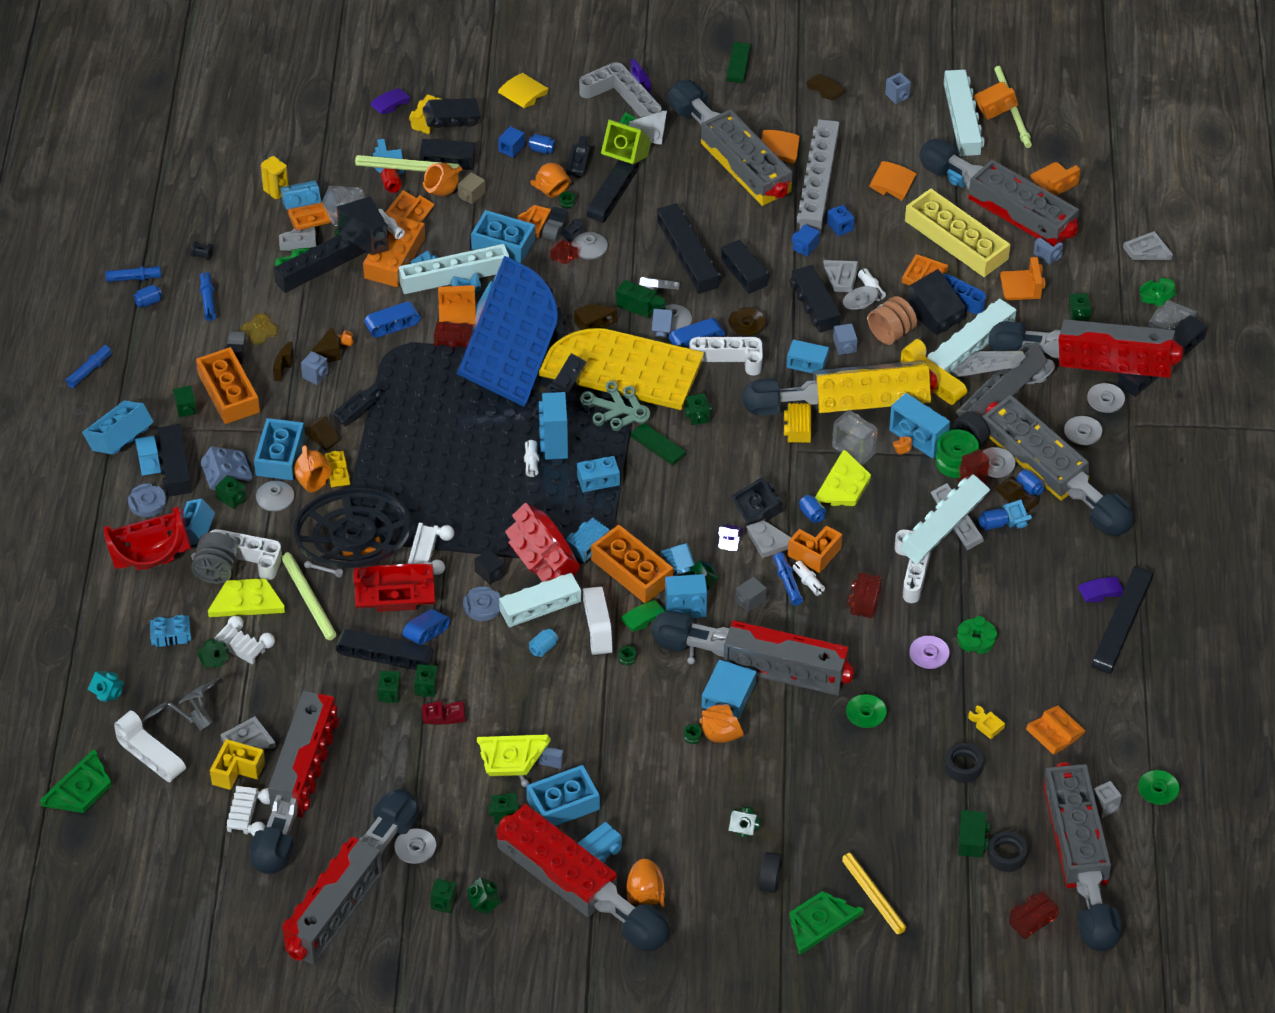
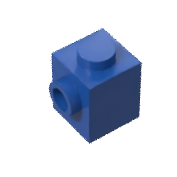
(511, 142)
(840, 220)
(805, 240)

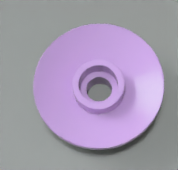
(929, 652)

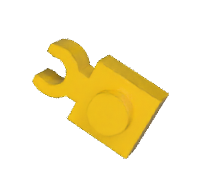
(987, 724)

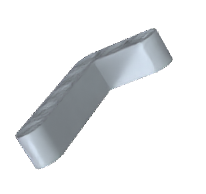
(618, 77)

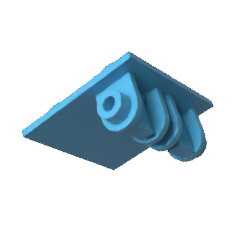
(168, 627)

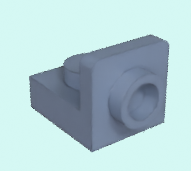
(1047, 252)
(551, 757)

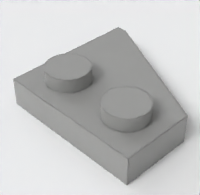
(298, 239)
(841, 274)

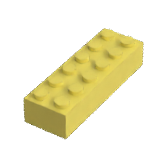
(957, 232)

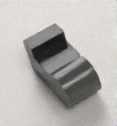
(557, 220)
(237, 342)

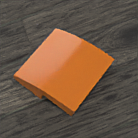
(782, 144)
(892, 179)
(410, 207)
(308, 216)
(1055, 729)

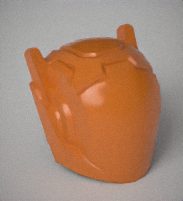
(441, 179)
(551, 180)
(312, 470)
(720, 724)
(645, 884)

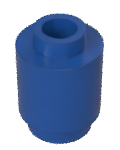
(541, 144)
(147, 296)
(1031, 482)
(812, 508)
(993, 518)

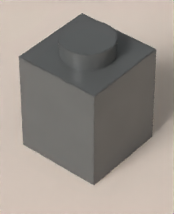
(750, 594)

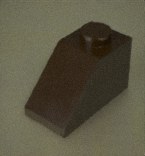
(594, 316)

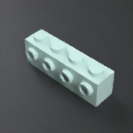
(540, 599)

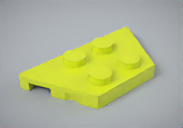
(844, 482)
(246, 598)
(511, 753)

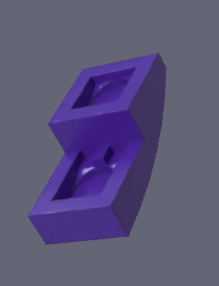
(640, 75)
(389, 100)
(1100, 588)

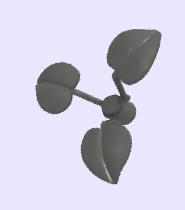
(199, 715)

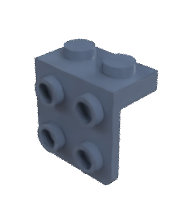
(223, 462)

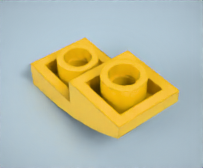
(339, 473)

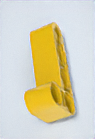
(948, 386)

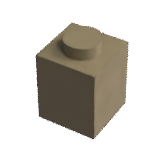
(471, 188)

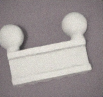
(424, 545)
(241, 644)
(243, 808)

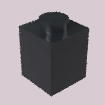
(489, 567)

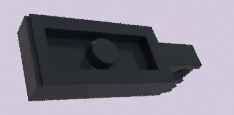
(578, 158)
(356, 405)

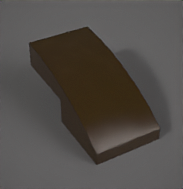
(828, 88)
(283, 360)
(1013, 491)

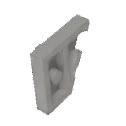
(652, 125)
(1147, 248)
(653, 283)
(767, 538)
(251, 734)

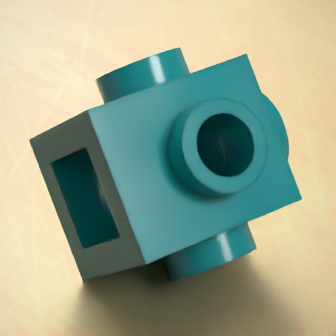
(106, 685)

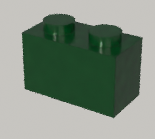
(972, 833)

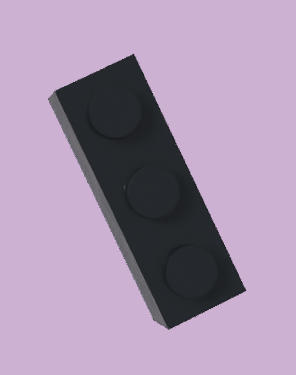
(451, 112)
(448, 152)
(744, 266)

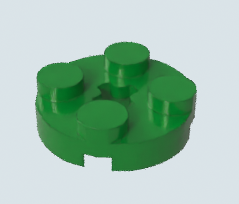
(1157, 292)
(976, 626)

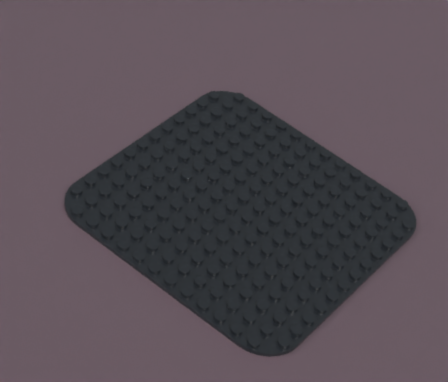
(461, 450)

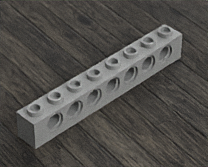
(819, 174)

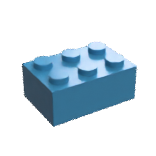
(499, 229)
(919, 422)
(553, 425)
(118, 427)
(279, 449)
(564, 796)

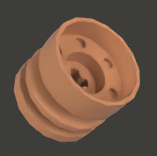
(892, 320)

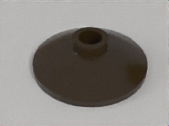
(746, 321)

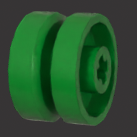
(951, 448)

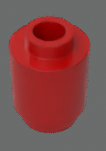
(391, 180)

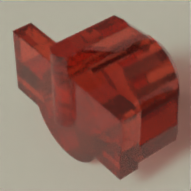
(563, 252)

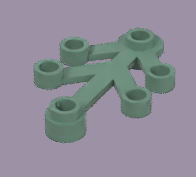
(616, 408)

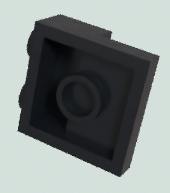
(757, 501)

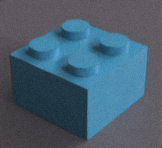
(686, 594)

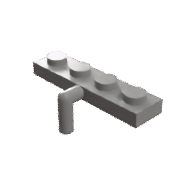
(965, 529)

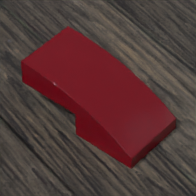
(440, 714)

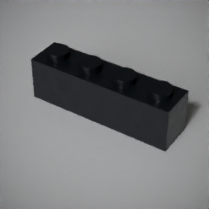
(815, 298)
(174, 460)

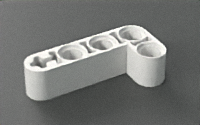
(731, 350)
(258, 550)
(915, 573)
(598, 620)
(146, 748)

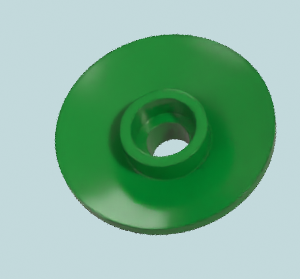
(867, 705)
(1159, 781)

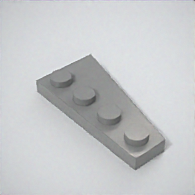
(988, 361)

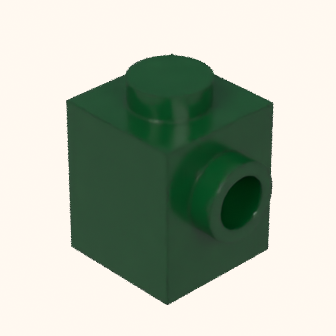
(1079, 307)
(184, 401)
(230, 492)
(425, 680)
(389, 686)
(502, 805)
(443, 895)

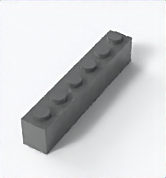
(1005, 381)

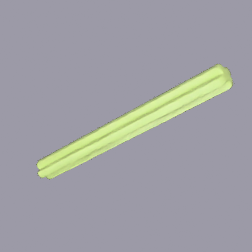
(391, 163)
(308, 596)

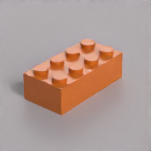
(385, 265)
(227, 385)
(631, 563)

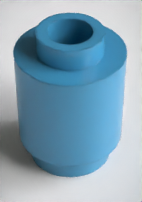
(543, 642)

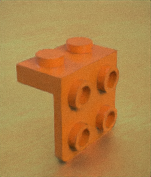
(995, 100)
(1056, 178)
(1023, 283)
(457, 304)

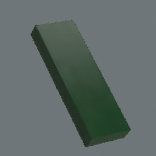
(738, 62)
(658, 444)

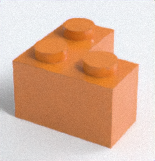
(815, 551)

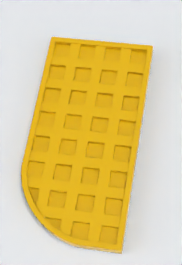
(653, 368)

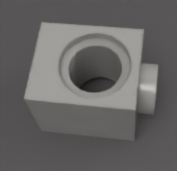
(1107, 799)

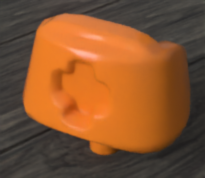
(346, 338)
(903, 445)

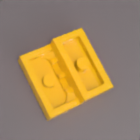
(523, 90)

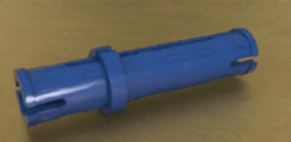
(132, 274)
(207, 291)
(93, 362)
(785, 572)

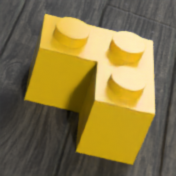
(236, 760)

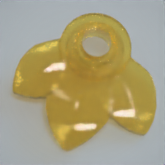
(259, 329)

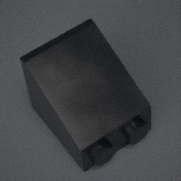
(363, 225)
(936, 303)

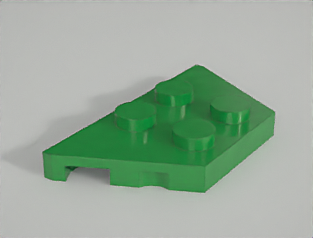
(79, 787)
(820, 919)

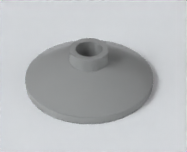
(590, 245)
(860, 297)
(681, 316)
(1041, 375)
(1106, 397)
(1083, 430)
(1000, 462)
(275, 496)
(415, 839)

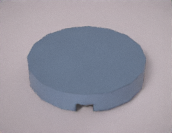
(147, 500)
(482, 603)

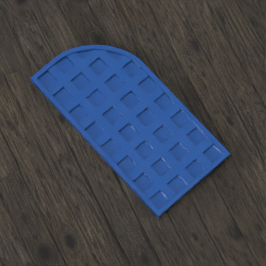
(511, 333)

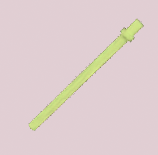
(1024, 135)

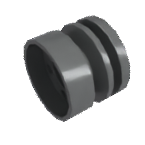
(214, 557)

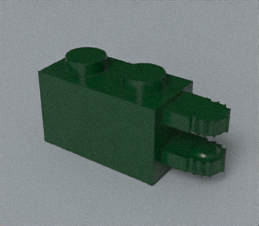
(638, 299)

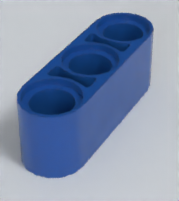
(970, 296)
(392, 319)
(707, 328)
(426, 626)

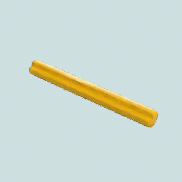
(874, 893)

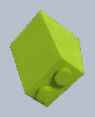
(625, 142)

